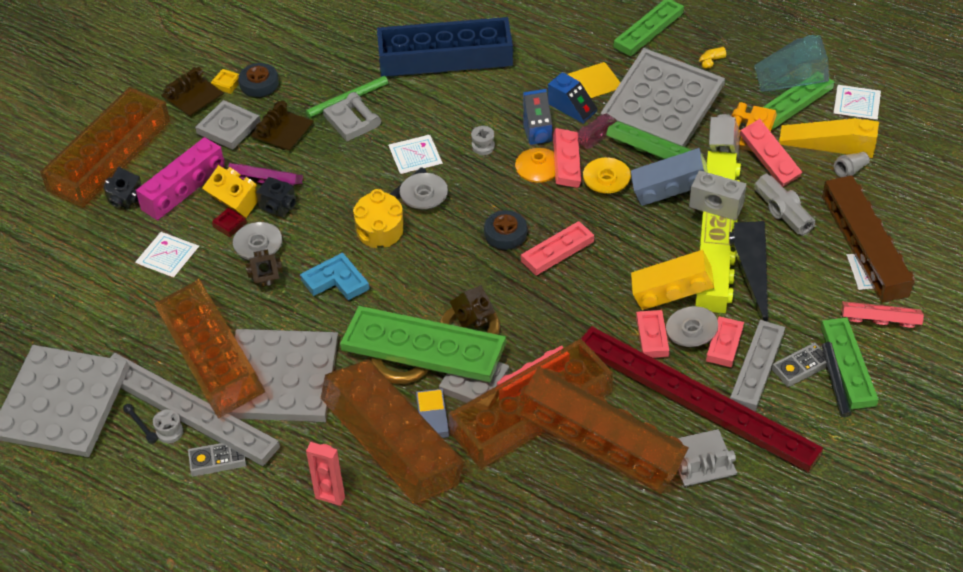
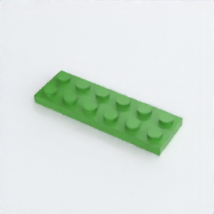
(424, 343)

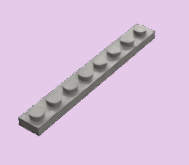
(198, 413)

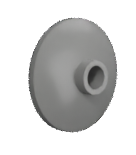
(423, 191)
(255, 238)
(692, 326)

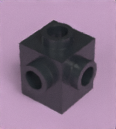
(122, 188)
(276, 197)

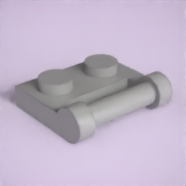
(346, 122)

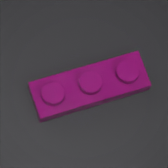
(263, 173)

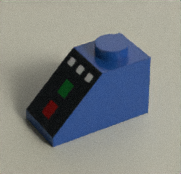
(570, 98)
(537, 117)

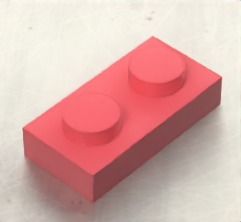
(652, 333)
(725, 342)

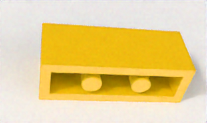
(672, 280)

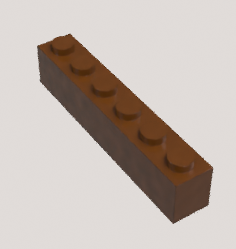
(868, 239)

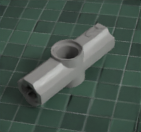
(784, 205)

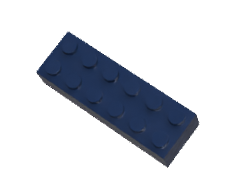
(445, 46)

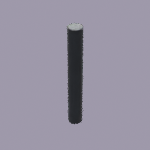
(836, 379)

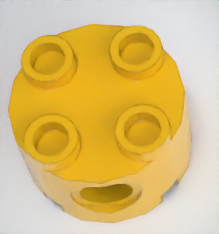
(378, 219)

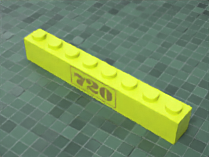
(716, 240)

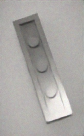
(757, 364)

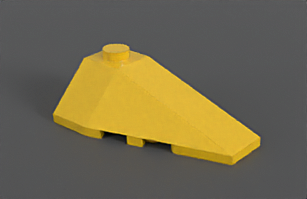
(835, 136)

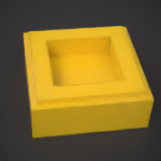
(226, 81)

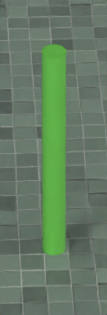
(313, 111)

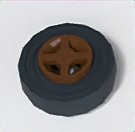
(258, 79)
(505, 229)

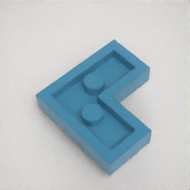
(336, 272)

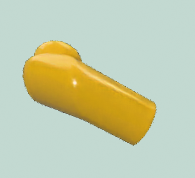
(712, 54)

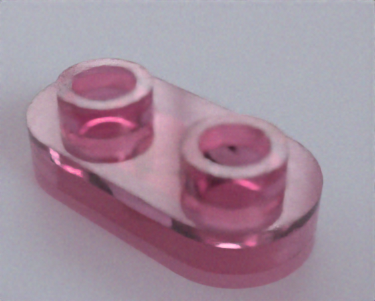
(595, 131)

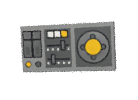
(800, 365)
(214, 459)

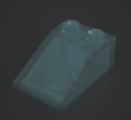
(794, 65)

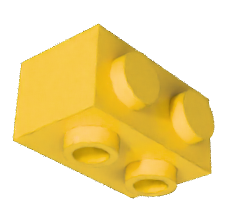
(232, 191)

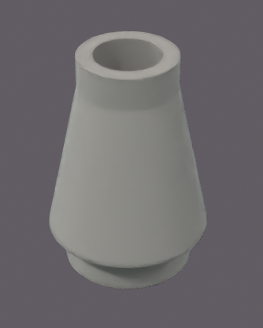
(850, 164)

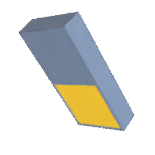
(432, 409)

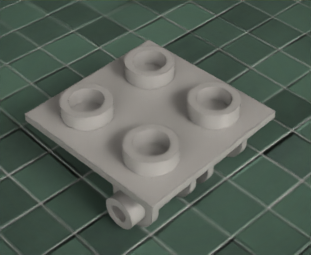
(706, 458)

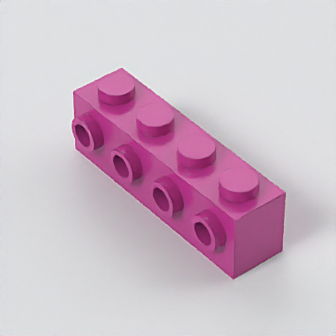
(180, 178)

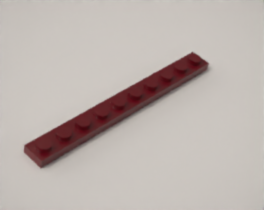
(704, 400)

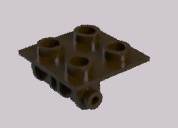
(191, 92)
(281, 127)

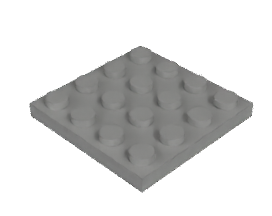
(664, 97)
(290, 370)
(61, 400)

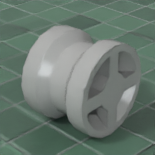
(483, 140)
(168, 426)

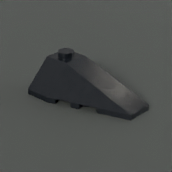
(750, 251)

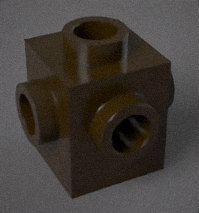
(264, 278)
(472, 307)

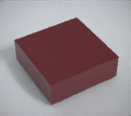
(229, 222)

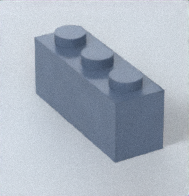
(667, 176)

